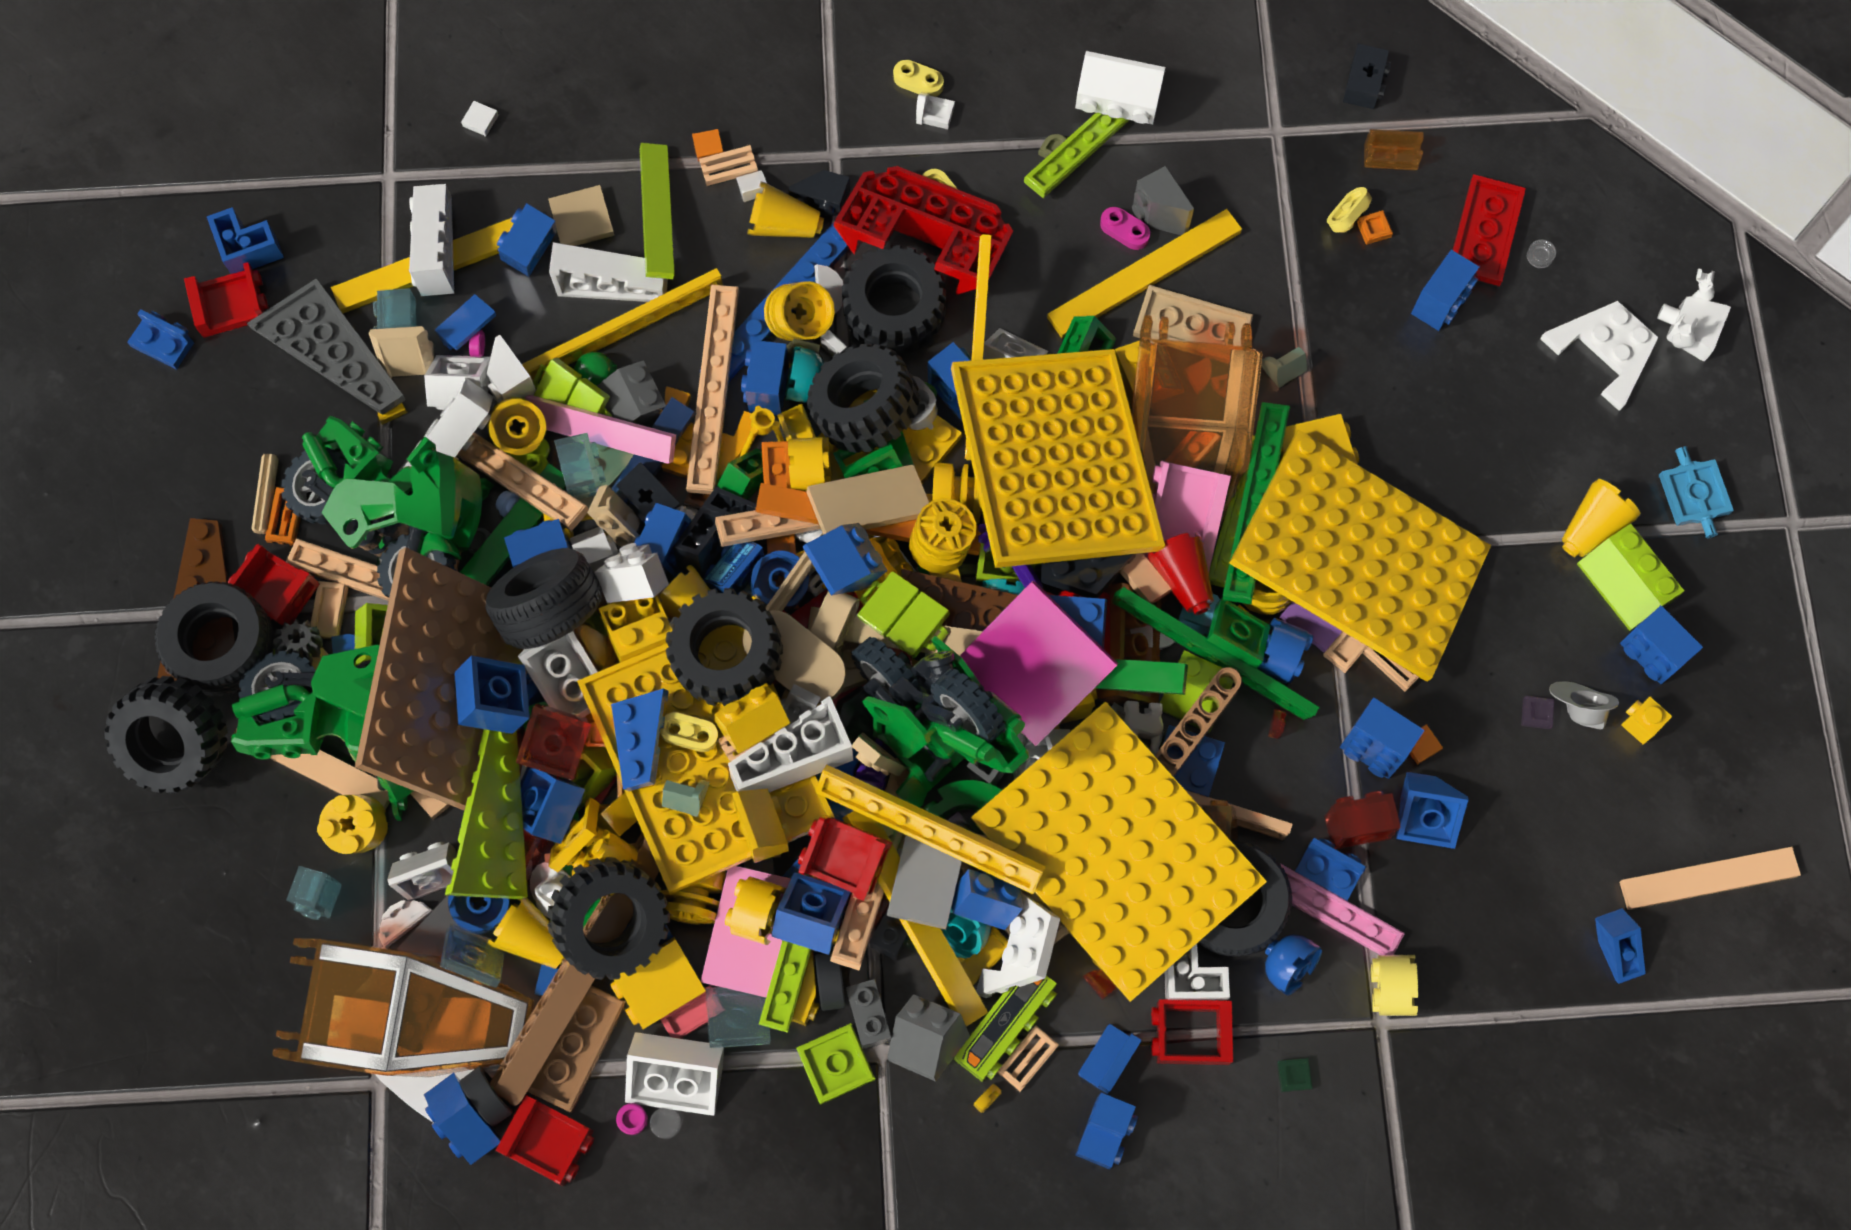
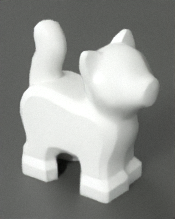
(1145, 725)

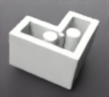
(595, 547)
(632, 574)
(1189, 982)

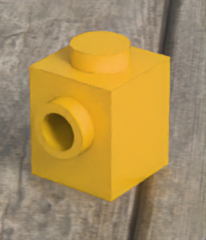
(1645, 719)

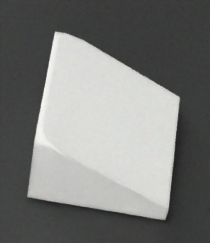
(749, 185)

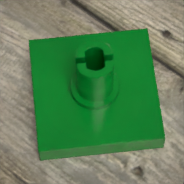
(1239, 633)

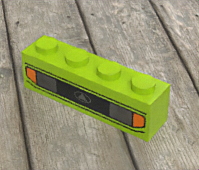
(1002, 1026)

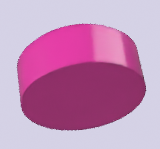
(477, 345)
(632, 1119)

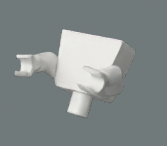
(1697, 320)

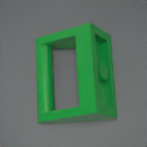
(1082, 333)
(879, 460)

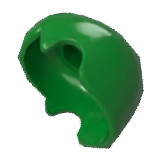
(595, 367)

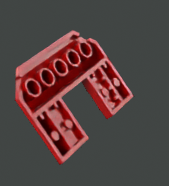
(926, 212)

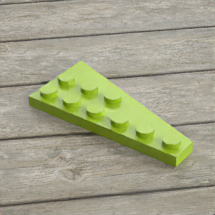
(491, 829)

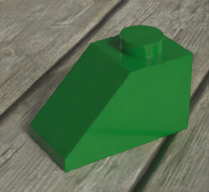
(743, 474)

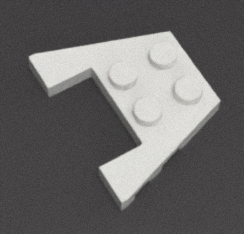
(1616, 339)
(1027, 950)

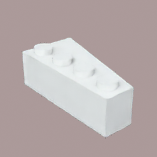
(459, 420)
(794, 751)

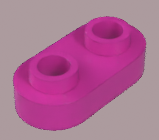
(1123, 228)

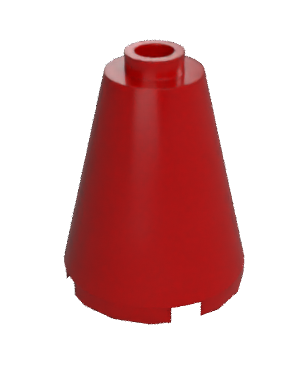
(1185, 571)

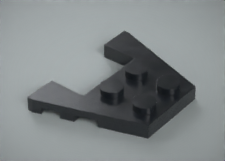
(1084, 576)

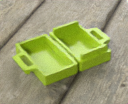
(567, 387)
(903, 614)

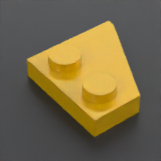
(579, 835)

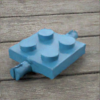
(1696, 492)

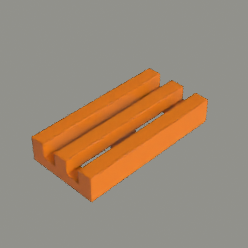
(273, 520)

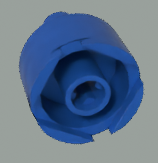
(770, 567)
(1284, 651)
(481, 920)

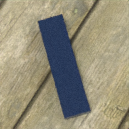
(674, 420)

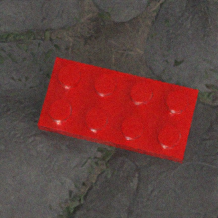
(1489, 226)

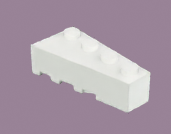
(431, 240)
(602, 275)

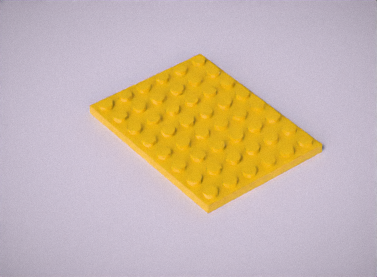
(1056, 458)
(1361, 555)
(682, 844)
(1123, 850)

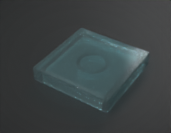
(472, 956)
(735, 1018)

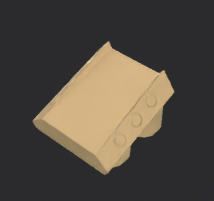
(403, 350)

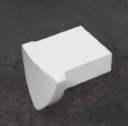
(934, 111)

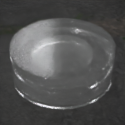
(1541, 253)
(665, 1123)

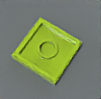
(835, 1063)

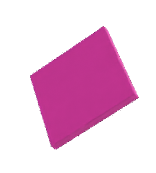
(1037, 661)

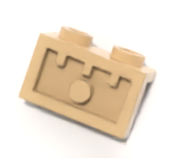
(614, 516)

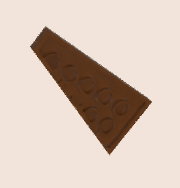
(200, 563)
(968, 604)

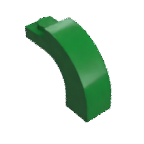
(962, 796)

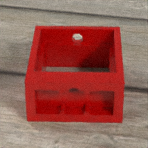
(1224, 1031)

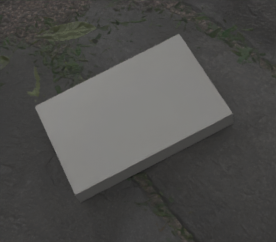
(924, 885)

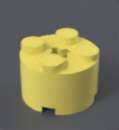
(1395, 985)

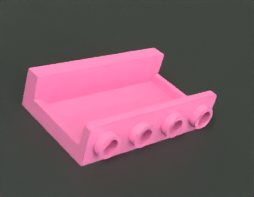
(1189, 502)
(734, 960)

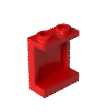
(226, 301)
(275, 584)
(844, 856)
(546, 1141)

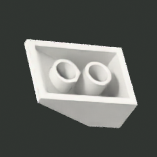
(423, 872)

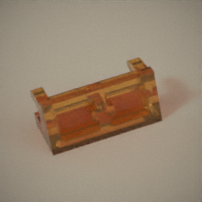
(1393, 149)

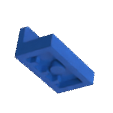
(160, 339)
(1330, 868)

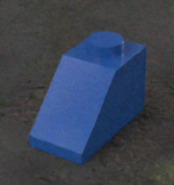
(1621, 945)

